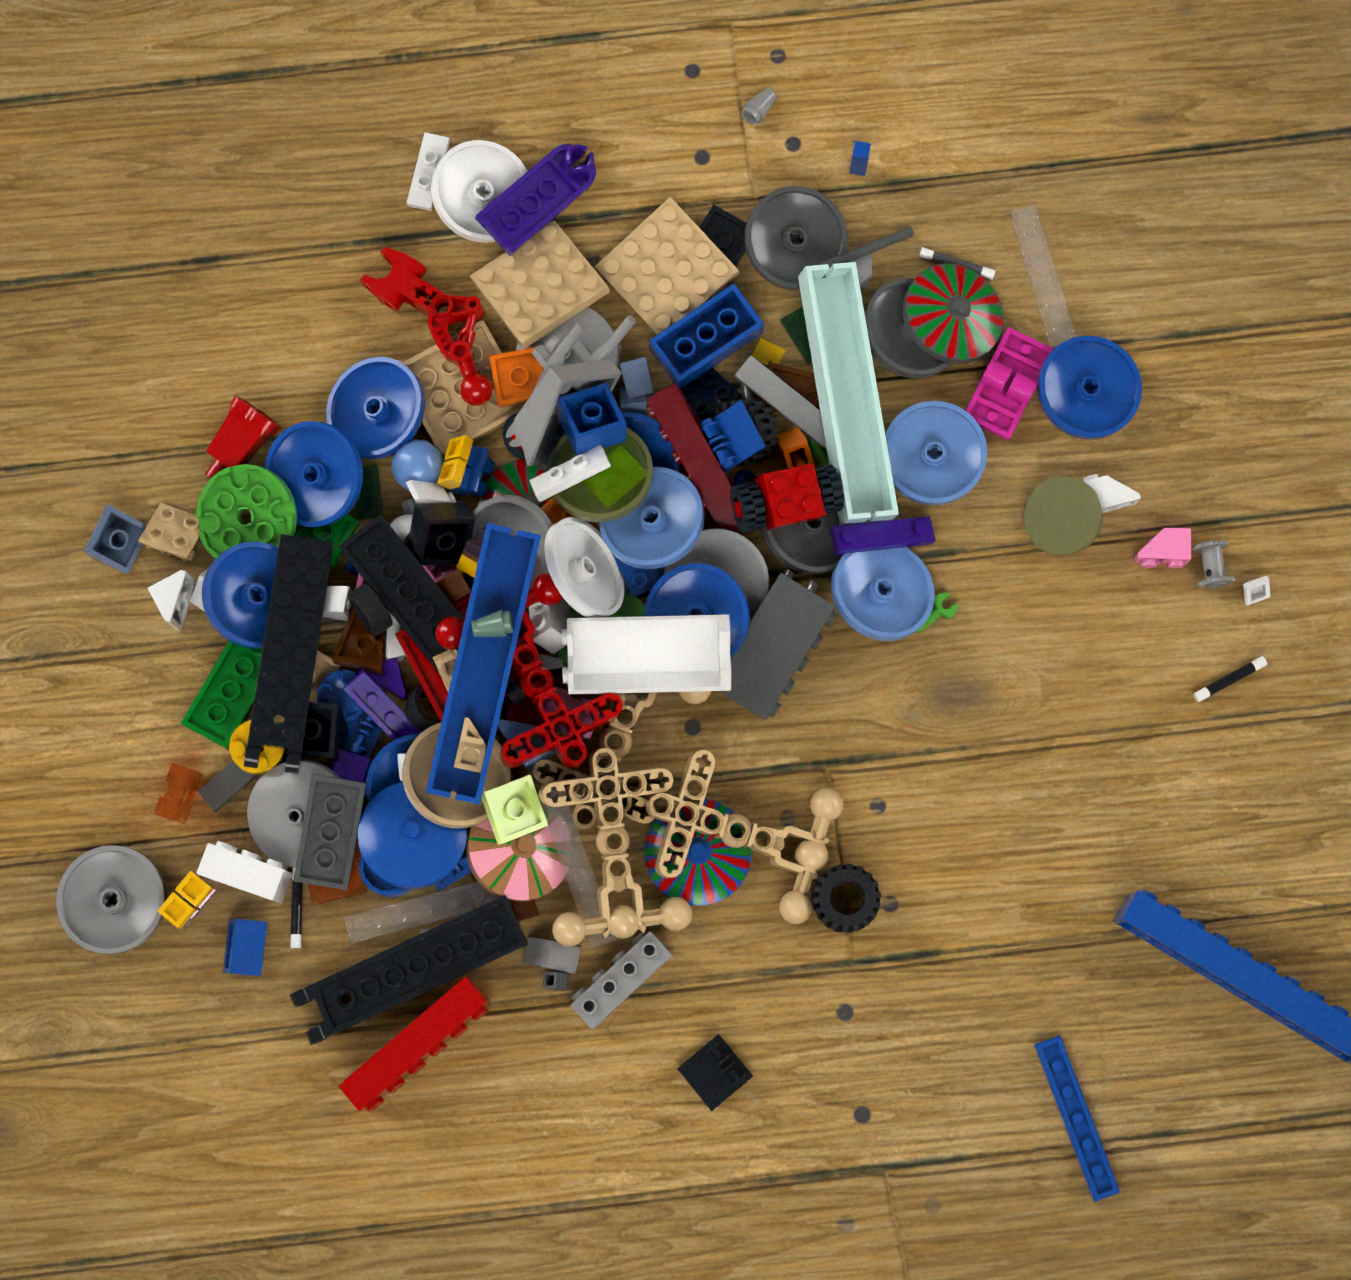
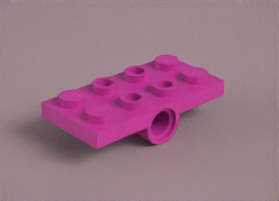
(1008, 383)

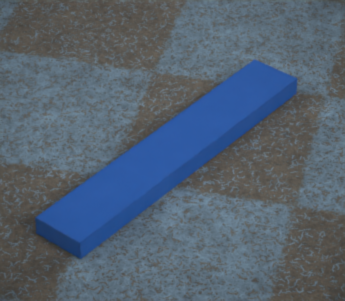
(1076, 1118)

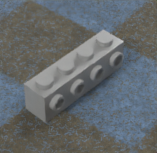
(621, 980)

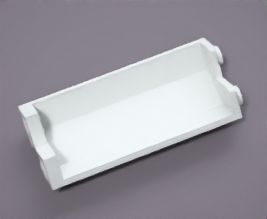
(647, 654)

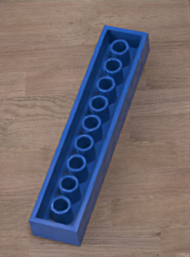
(1237, 972)

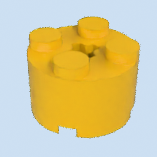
(268, 757)

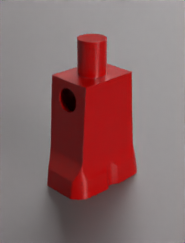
(240, 436)

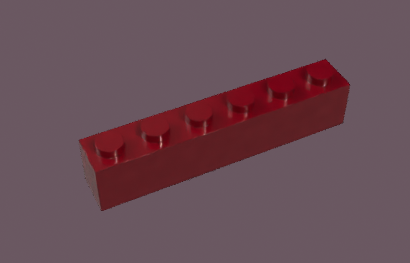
(695, 453)

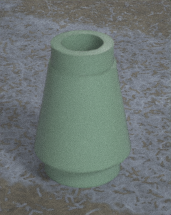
(493, 625)

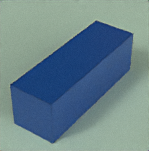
(860, 158)

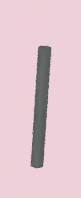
(871, 247)

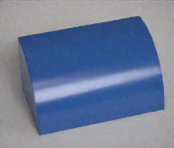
(244, 947)

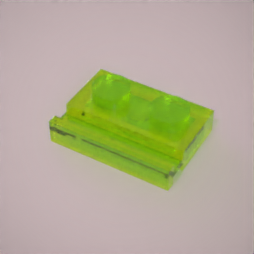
(617, 479)

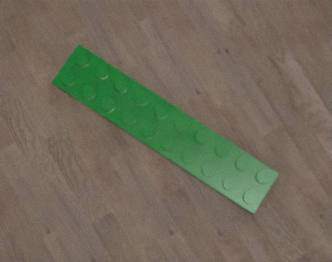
(232, 683)

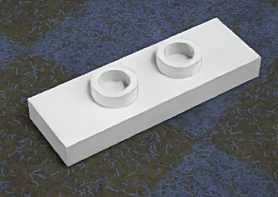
(430, 154)
(570, 473)

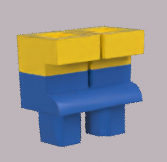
(465, 467)

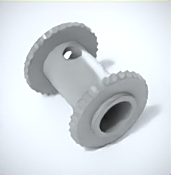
(1213, 564)

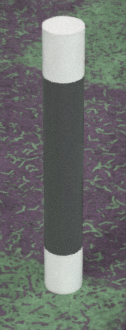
(946, 259)

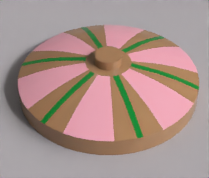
(519, 868)

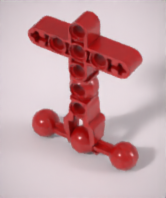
(545, 592)

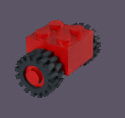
(787, 497)

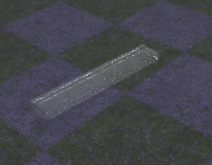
(416, 912)

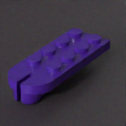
(538, 196)

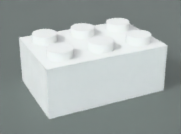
(245, 871)

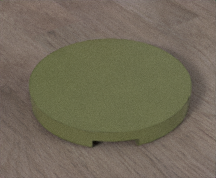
(1063, 515)

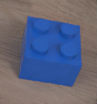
(591, 419)

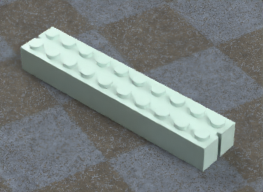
(848, 392)

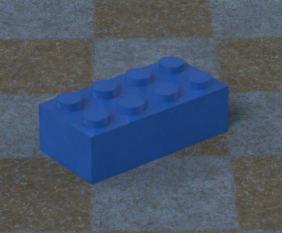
(706, 336)

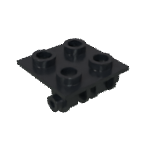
(708, 394)
(715, 1072)

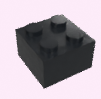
(440, 532)

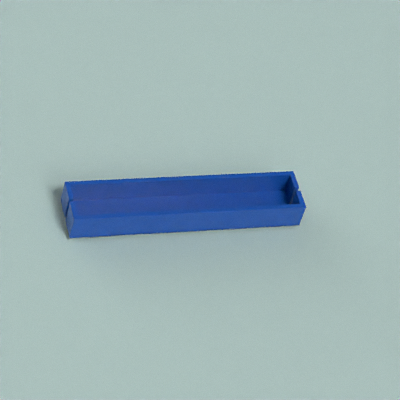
(483, 662)

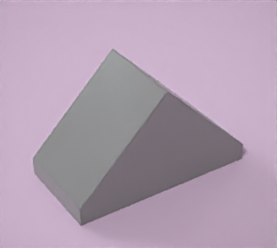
(551, 955)

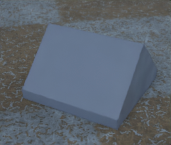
(115, 540)

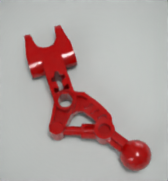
(406, 285)

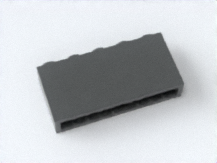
(777, 645)

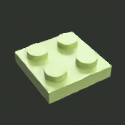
(514, 809)

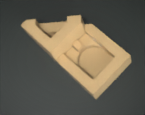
(470, 748)

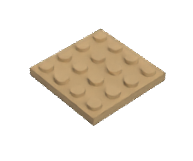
(666, 267)
(539, 284)
(445, 410)

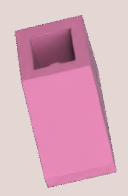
(1168, 547)

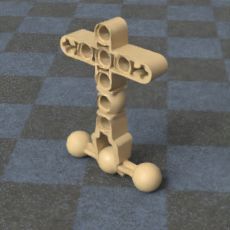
(636, 706)
(809, 855)
(621, 920)

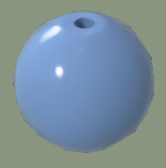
(416, 461)

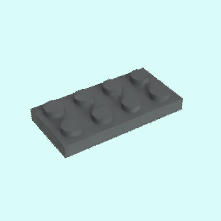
(329, 831)

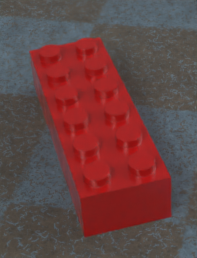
(414, 1044)

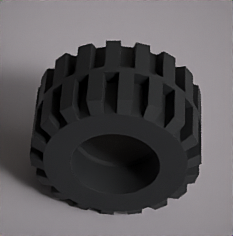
(764, 423)
(870, 898)

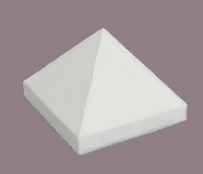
(1256, 590)

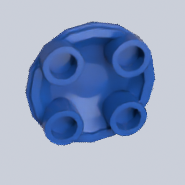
(332, 692)

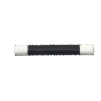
(1230, 679)
(296, 913)

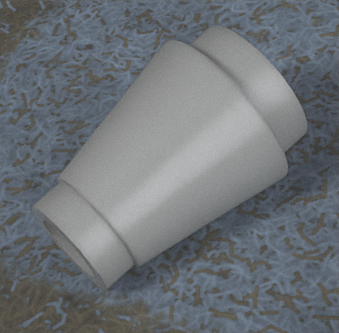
(757, 108)

